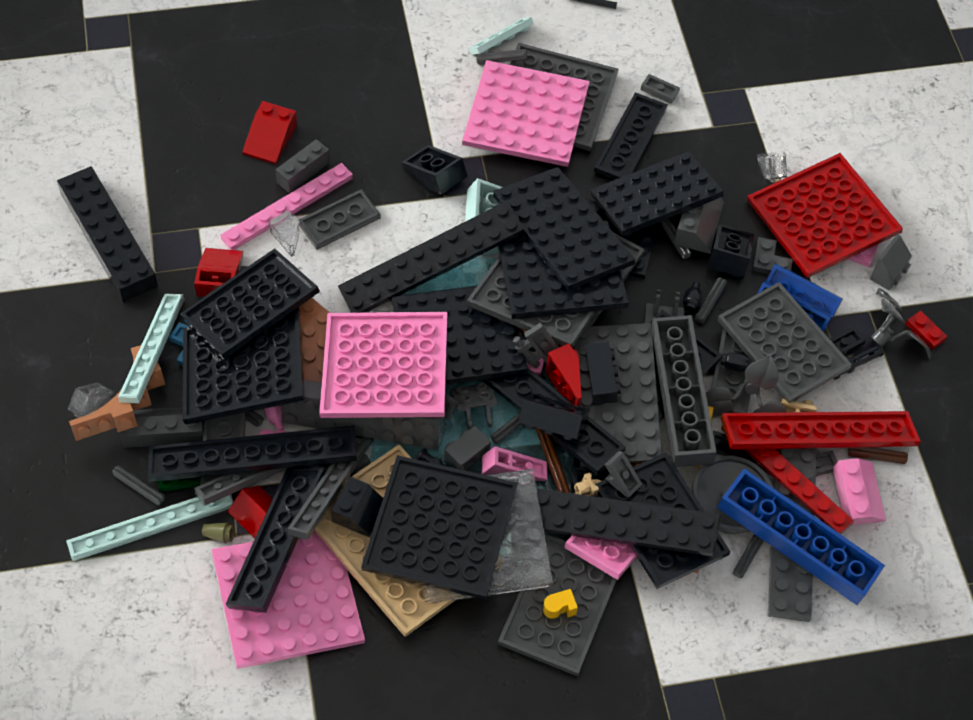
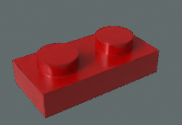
(926, 330)

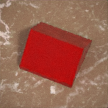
(251, 508)

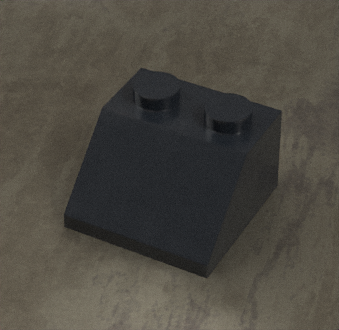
(357, 507)

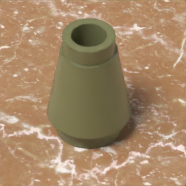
(219, 531)

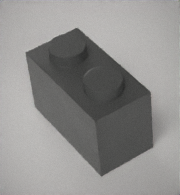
(467, 449)

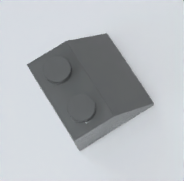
(892, 264)

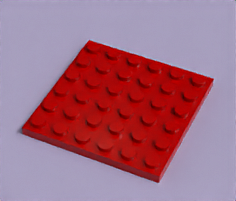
(824, 215)

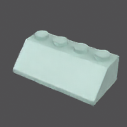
(479, 200)

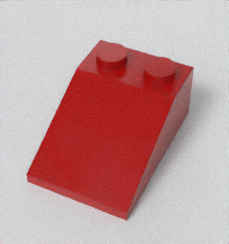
(270, 132)
(564, 372)

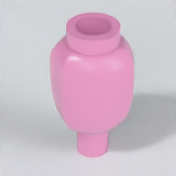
(274, 416)

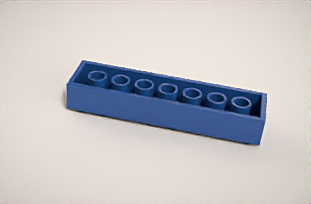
(801, 536)

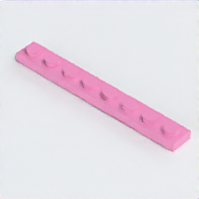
(292, 202)

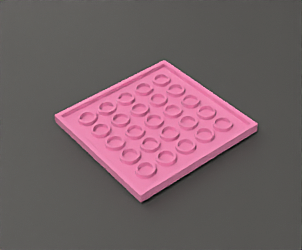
(526, 113)
(384, 365)
(308, 611)

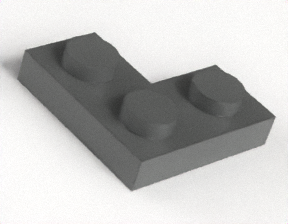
(765, 258)

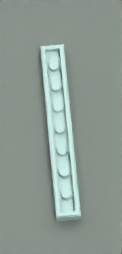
(151, 349)
(144, 526)

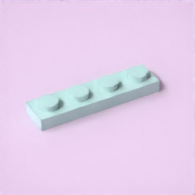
(496, 39)

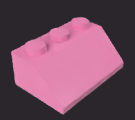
(859, 491)

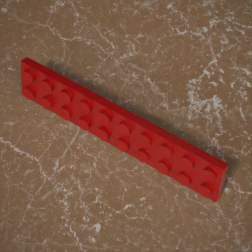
(819, 430)

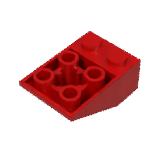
(216, 268)

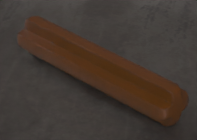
(878, 454)

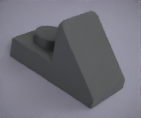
(622, 474)

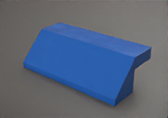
(814, 300)

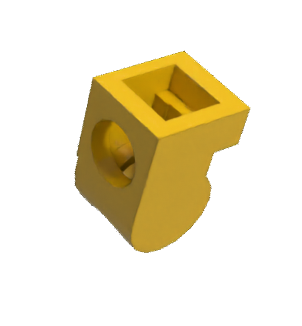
(560, 603)

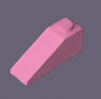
(502, 461)

